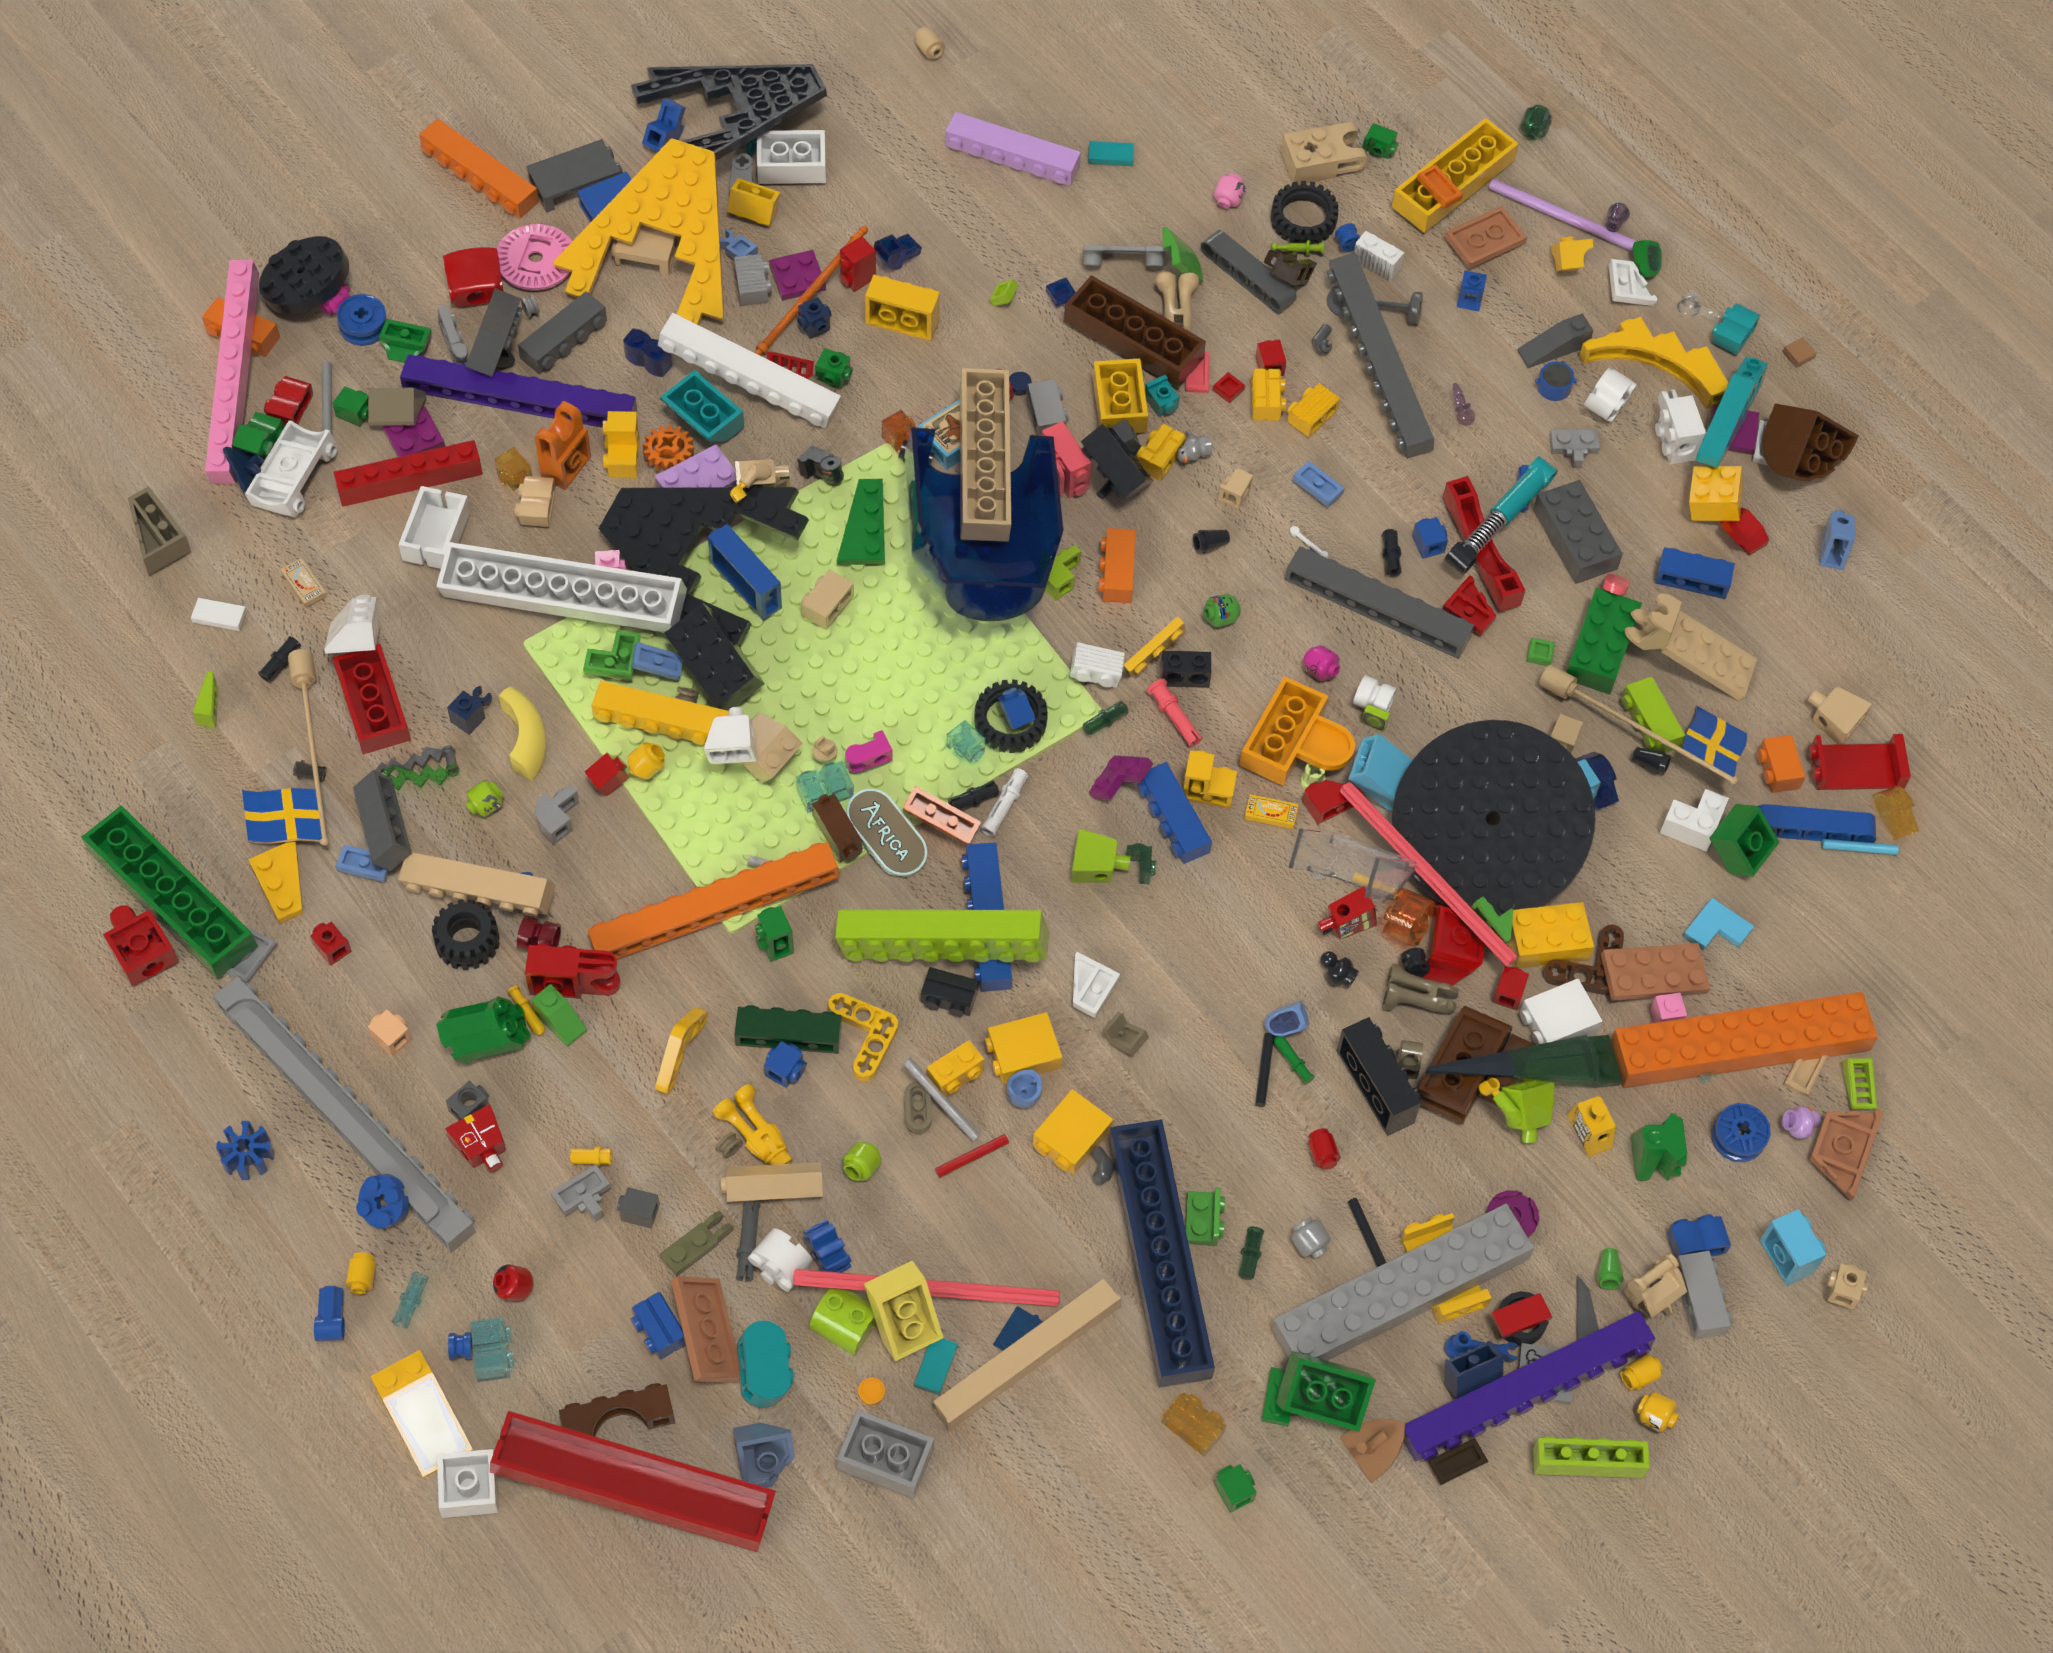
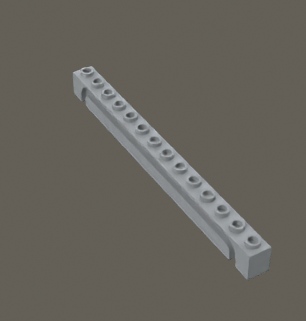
(343, 1112)

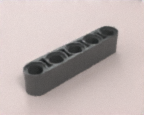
(1248, 271)

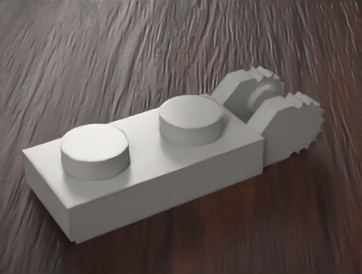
(453, 339)

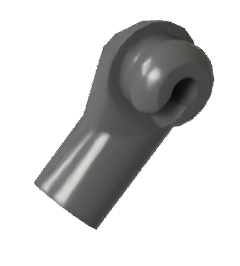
(1320, 341)
(1105, 1166)

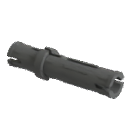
(747, 1240)

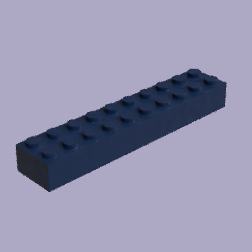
(1161, 1253)

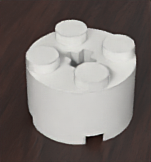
(1610, 394)
(779, 1259)

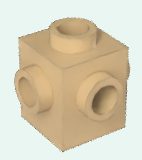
(1847, 1285)

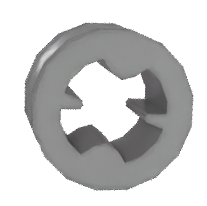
(530, 306)

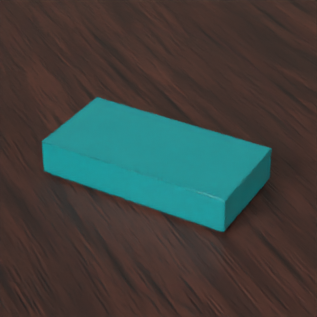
(1111, 153)
(936, 1366)

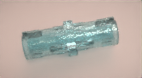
(410, 1299)

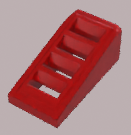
(791, 361)

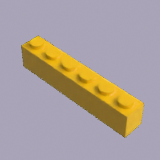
(654, 712)

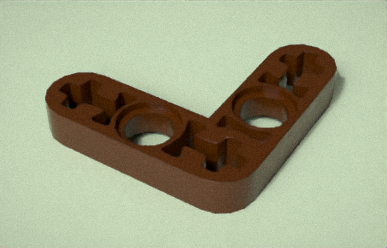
(1598, 971)

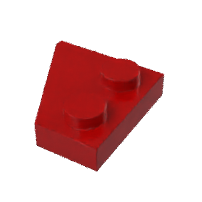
(1471, 605)

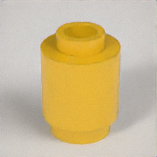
(361, 1273)
(1641, 1372)

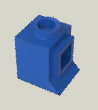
(1471, 290)

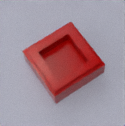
(1228, 387)

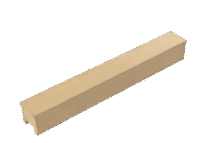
(1026, 1354)

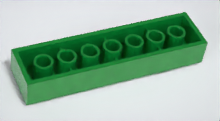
(169, 892)

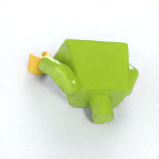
(1524, 1104)

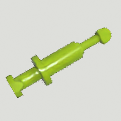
(1301, 247)

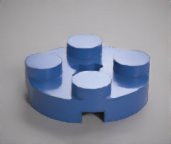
(369, 1201)

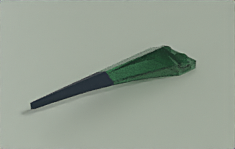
(1570, 1061)

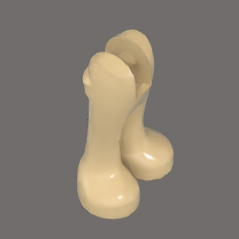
(1186, 286)

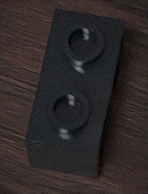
(1186, 668)

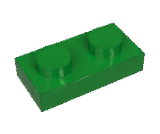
(1272, 1412)

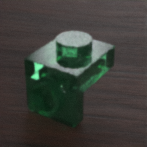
(1142, 854)

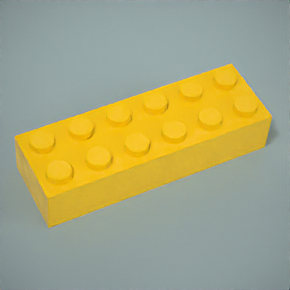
(1467, 163)

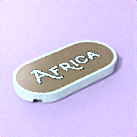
(887, 833)

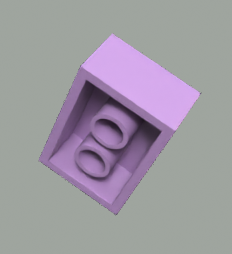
(704, 469)

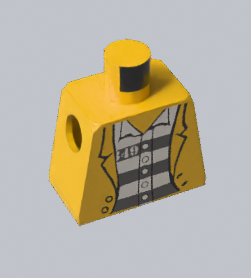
(1593, 1121)

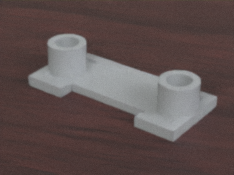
(1154, 254)

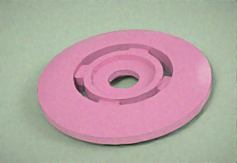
(520, 244)

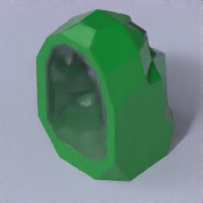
(1647, 257)

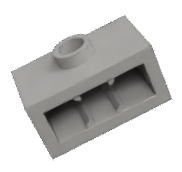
(1045, 404)

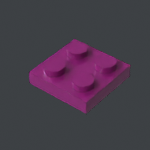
(795, 274)
(414, 438)

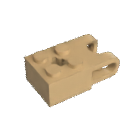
(1322, 152)

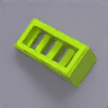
(206, 703)
(1868, 1074)

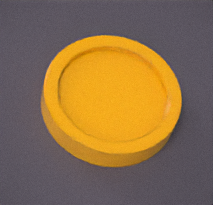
(871, 1391)

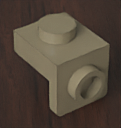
(1124, 1035)

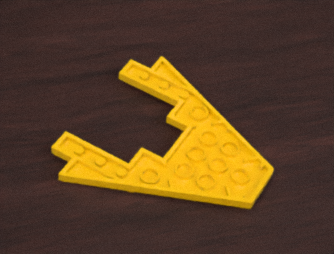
(670, 195)

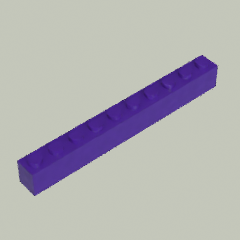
(510, 390)
(1528, 1386)

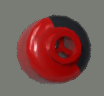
(513, 1282)

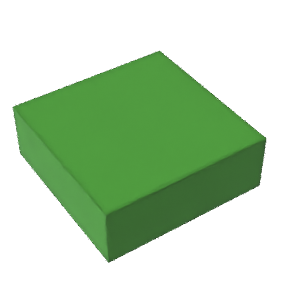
(1540, 651)

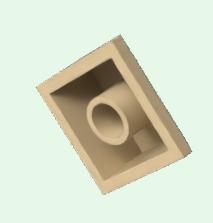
(773, 747)

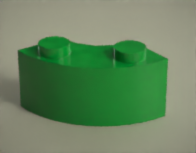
(258, 435)

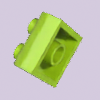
(843, 1319)

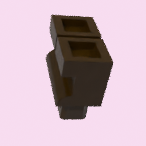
(1288, 268)

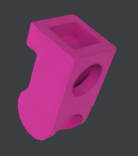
(869, 755)

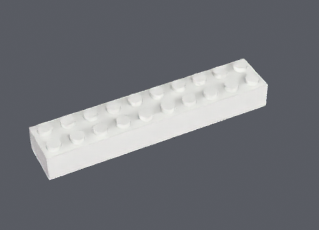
(561, 587)

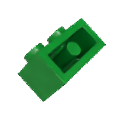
(774, 933)

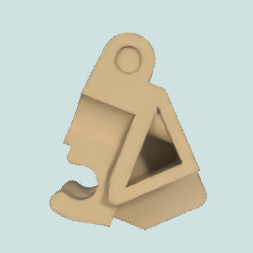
(1665, 1288)

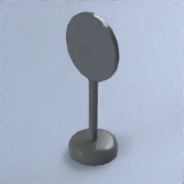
(1414, 307)

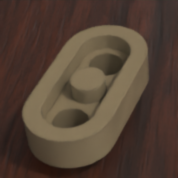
(917, 1108)

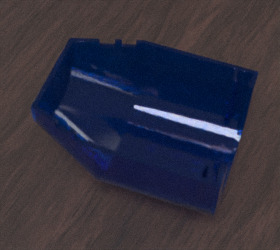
(983, 576)

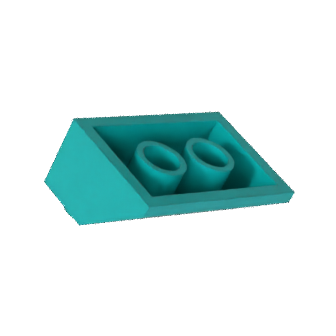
(704, 408)

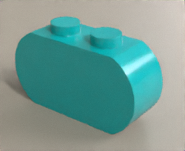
(764, 1364)

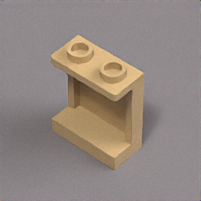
(649, 247)

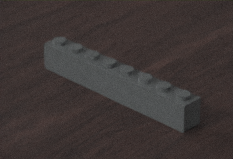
(1379, 602)

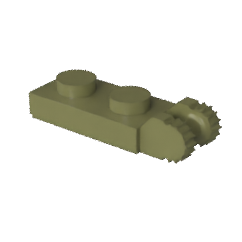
(695, 1244)

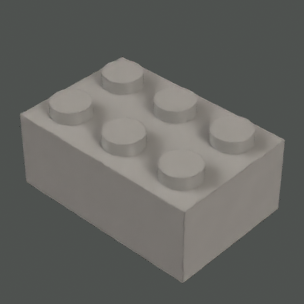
(885, 1453)

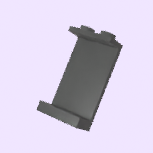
(572, 171)

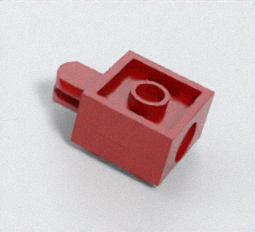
(138, 944)

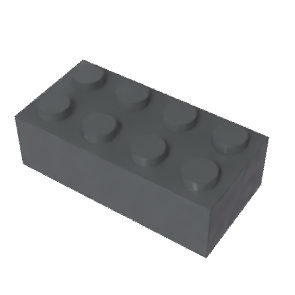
(1577, 531)

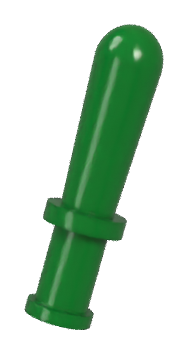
(1297, 1063)

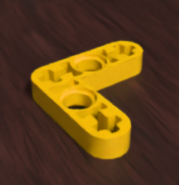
(872, 1025)
(680, 1036)

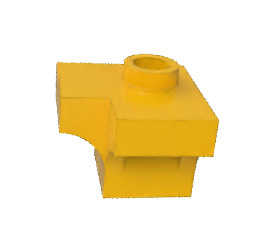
(1570, 253)

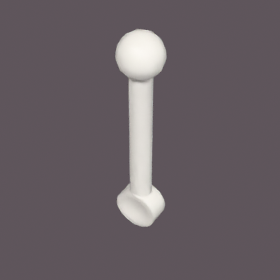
(1294, 531)

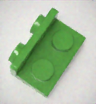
(1203, 1217)

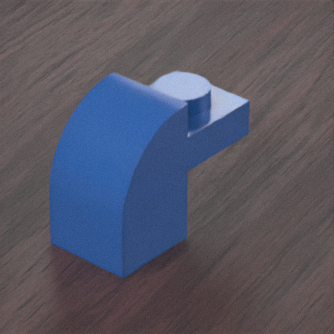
(666, 126)

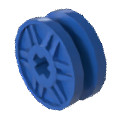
(361, 319)
(1733, 1144)

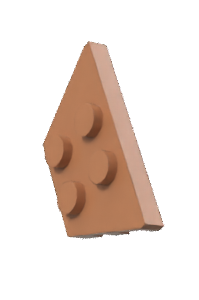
(1845, 1147)

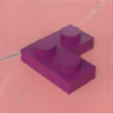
(1119, 770)

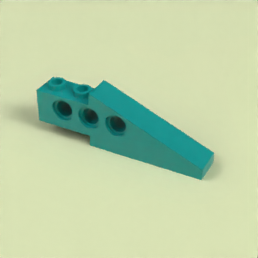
(1732, 411)

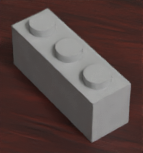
(1704, 1296)

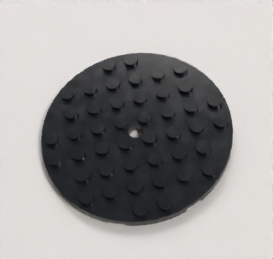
(1506, 771)

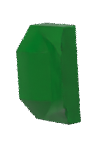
(403, 339)

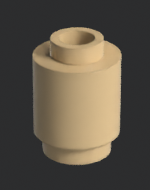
(929, 43)

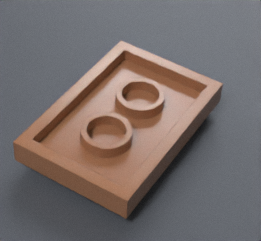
(1485, 237)

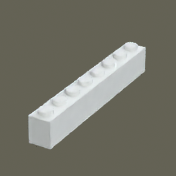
(748, 370)

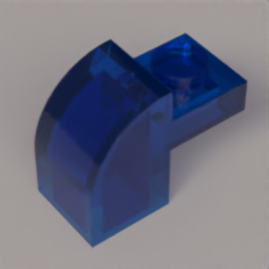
(1605, 773)

